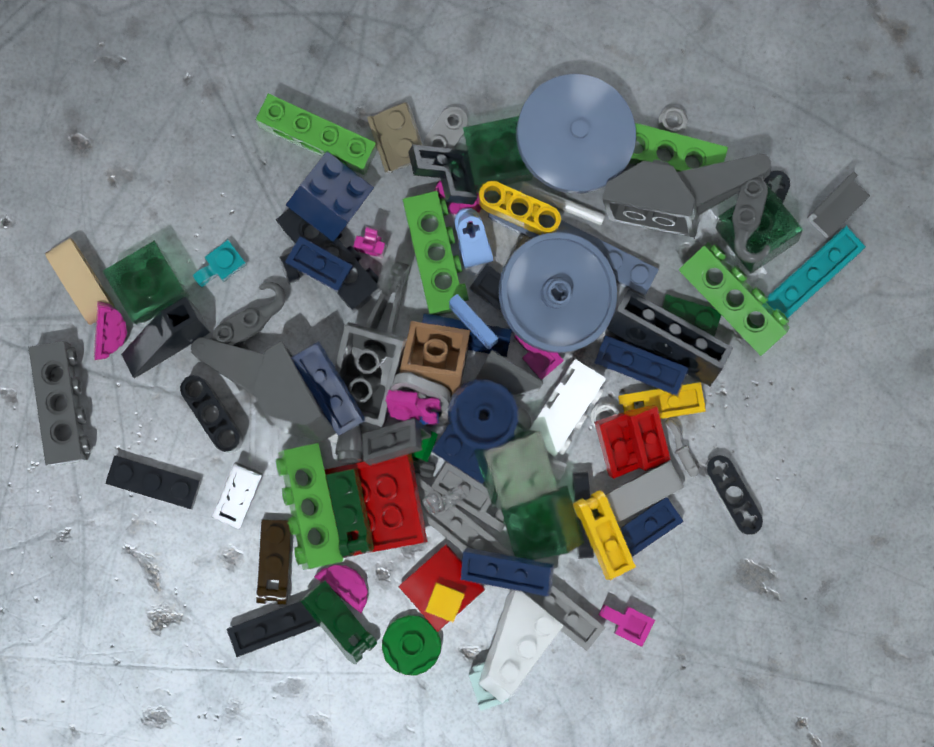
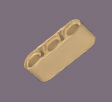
(78, 278)

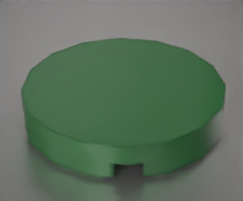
(411, 645)

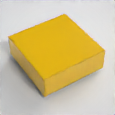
(445, 602)

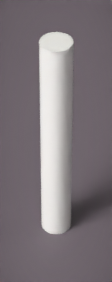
(562, 203)

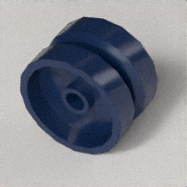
(501, 413)

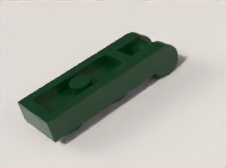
(350, 512)
(338, 621)

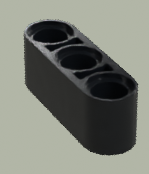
(201, 404)

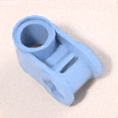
(472, 241)

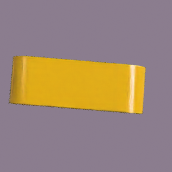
(511, 196)

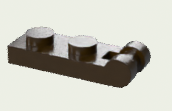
(274, 561)

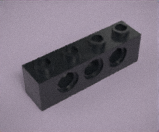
(353, 294)
(669, 337)

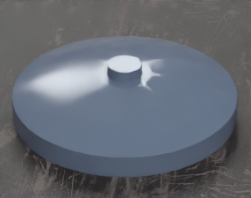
(575, 133)
(558, 292)

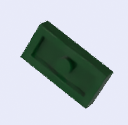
(693, 313)

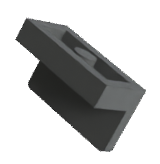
(838, 206)
(394, 441)

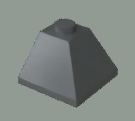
(509, 376)

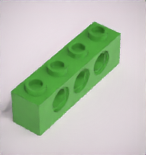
(316, 133)
(678, 146)
(417, 210)
(738, 315)
(316, 490)

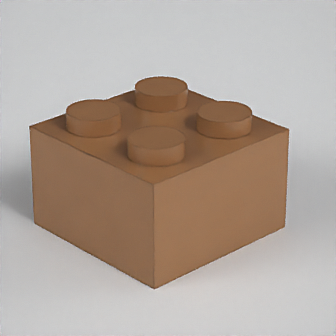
(436, 354)

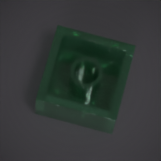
(495, 153)
(776, 229)
(145, 283)
(516, 470)
(543, 526)

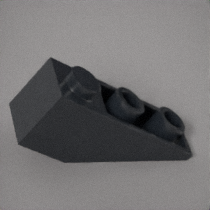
(165, 336)

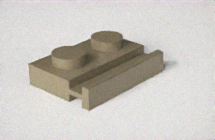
(394, 135)

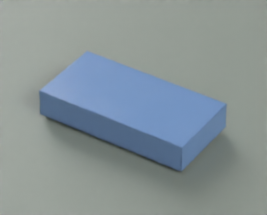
(473, 322)

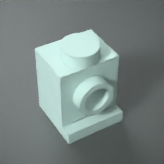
(484, 698)

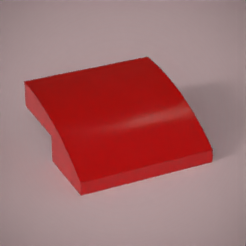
(632, 441)
(444, 569)

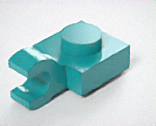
(222, 262)

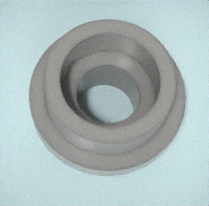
(673, 112)

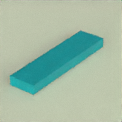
(816, 272)

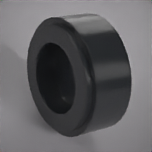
(291, 273)

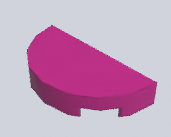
(109, 331)
(346, 584)

